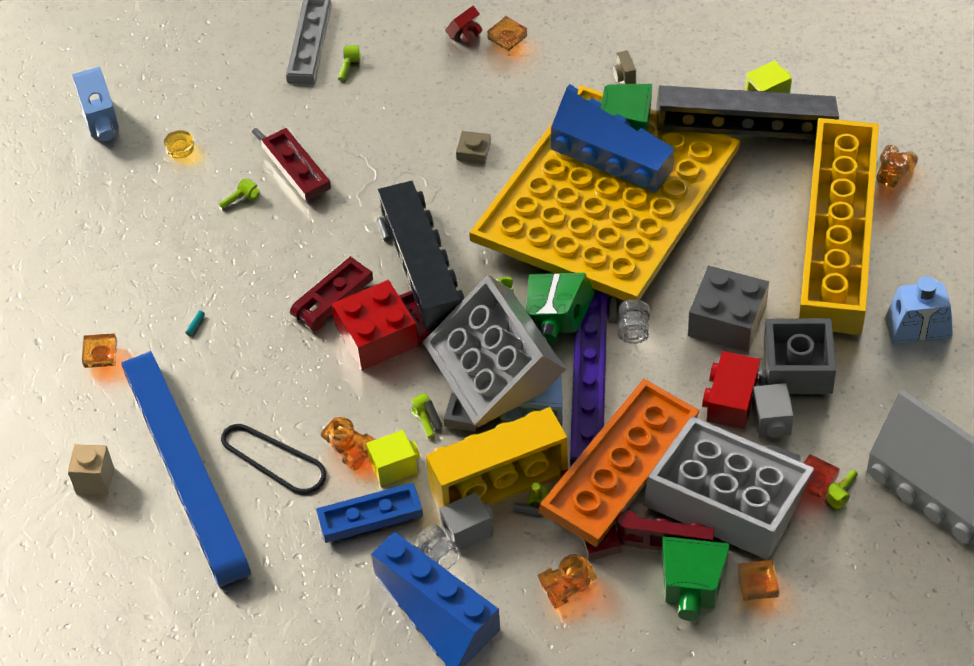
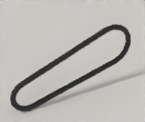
(280, 444)

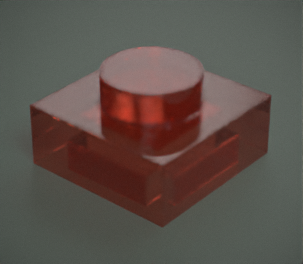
(822, 477)

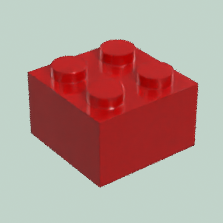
(375, 324)

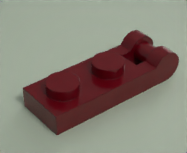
(339, 284)
(650, 533)

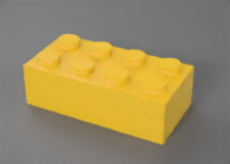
(499, 460)

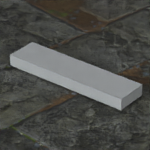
(308, 41)

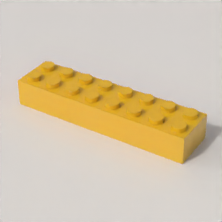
(840, 224)

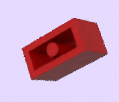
(732, 389)

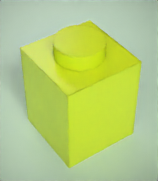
(769, 78)
(393, 457)

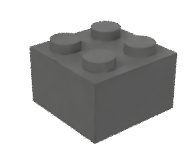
(728, 308)
(800, 354)

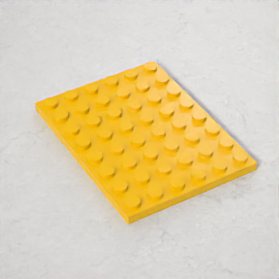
(598, 224)

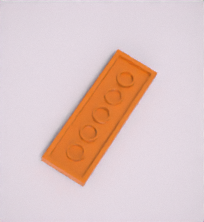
(617, 463)

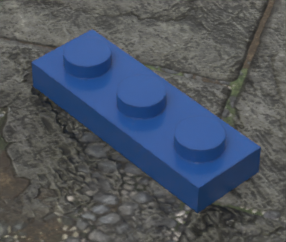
(369, 512)

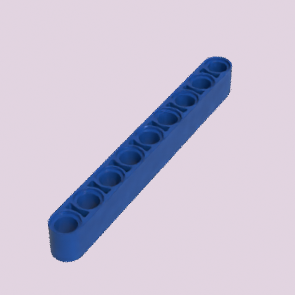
(186, 470)

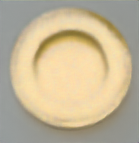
(179, 144)

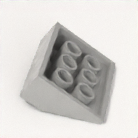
(493, 353)
(927, 464)
(728, 486)

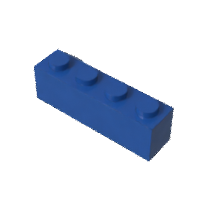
(609, 142)
(438, 603)

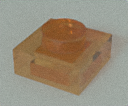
(507, 33)
(99, 350)
(758, 580)

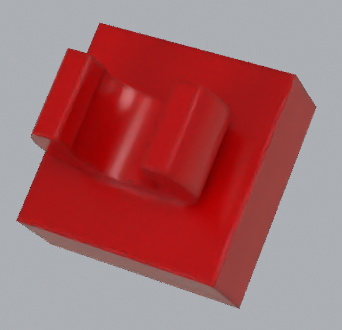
(463, 23)

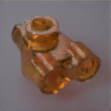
(895, 165)
(351, 445)
(571, 577)

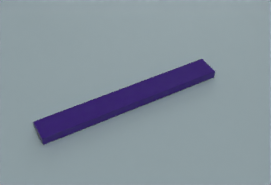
(589, 376)

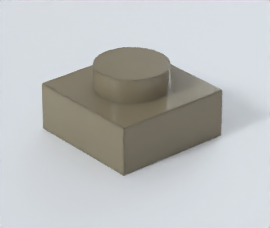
(624, 70)
(473, 147)

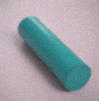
(195, 322)

